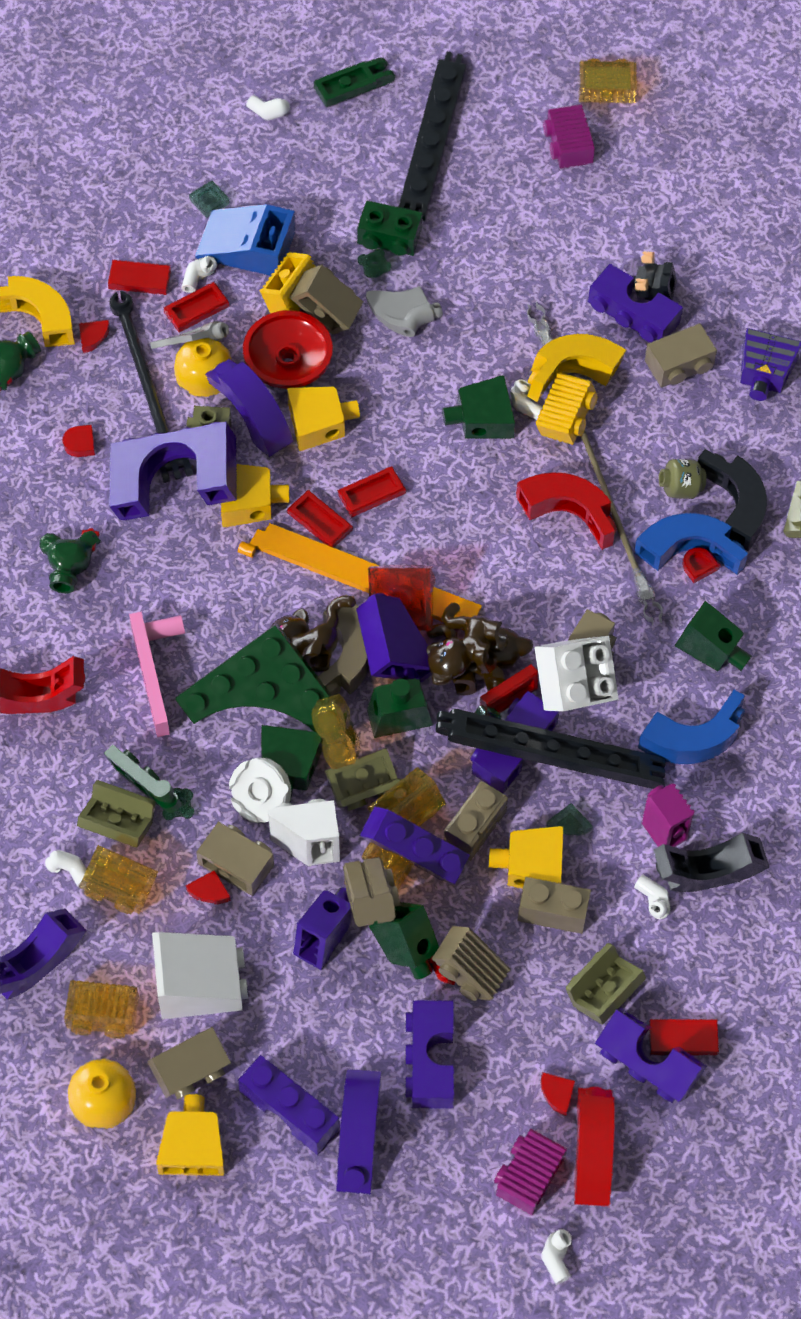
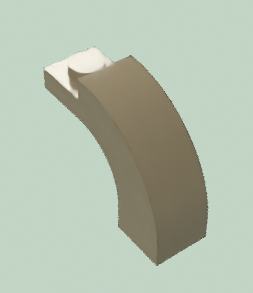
(353, 661)

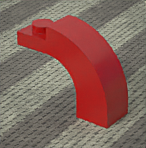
(570, 494)
(41, 691)
(594, 1146)

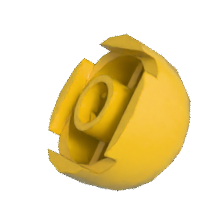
(197, 359)
(101, 1094)

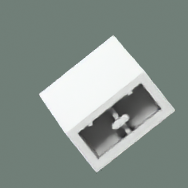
(576, 673)
(306, 831)

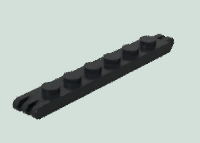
(433, 134)
(552, 748)

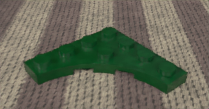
(261, 675)

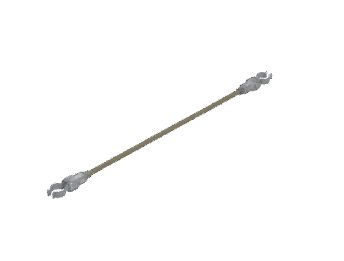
(644, 590)

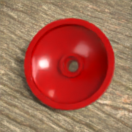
(288, 336)

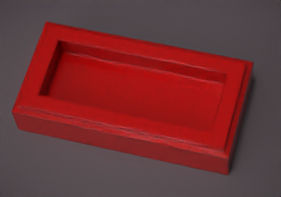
(139, 277)
(196, 306)
(371, 491)
(319, 519)
(512, 688)
(691, 1035)

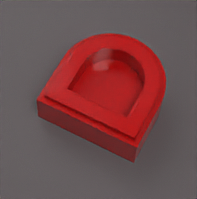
(79, 441)
(699, 564)

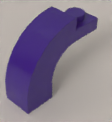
(254, 403)
(39, 953)
(358, 1131)

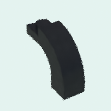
(746, 490)
(711, 867)

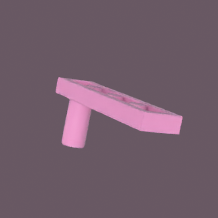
(142, 635)

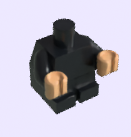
(654, 278)

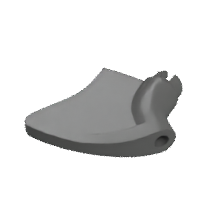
(403, 310)
(213, 330)

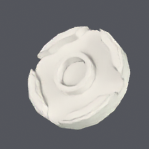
(258, 786)

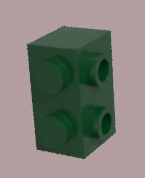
(389, 228)

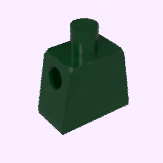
(483, 410)
(713, 639)
(398, 708)
(294, 751)
(408, 939)

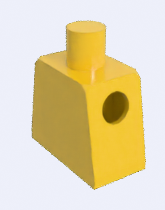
(319, 415)
(253, 497)
(532, 855)
(191, 1141)

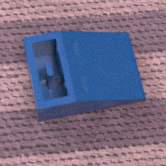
(248, 237)

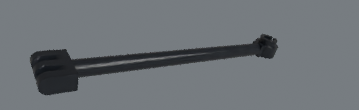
(123, 311)

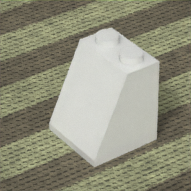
(198, 974)

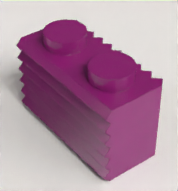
(570, 136)
(667, 816)
(530, 1171)

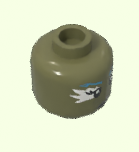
(682, 478)

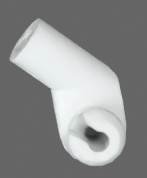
(269, 109)
(196, 271)
(522, 402)
(67, 861)
(657, 896)
(554, 1253)

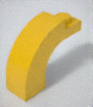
(43, 303)
(574, 354)

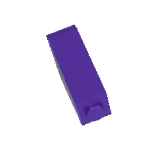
(392, 639)

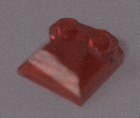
(409, 583)

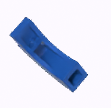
(686, 532)
(694, 743)

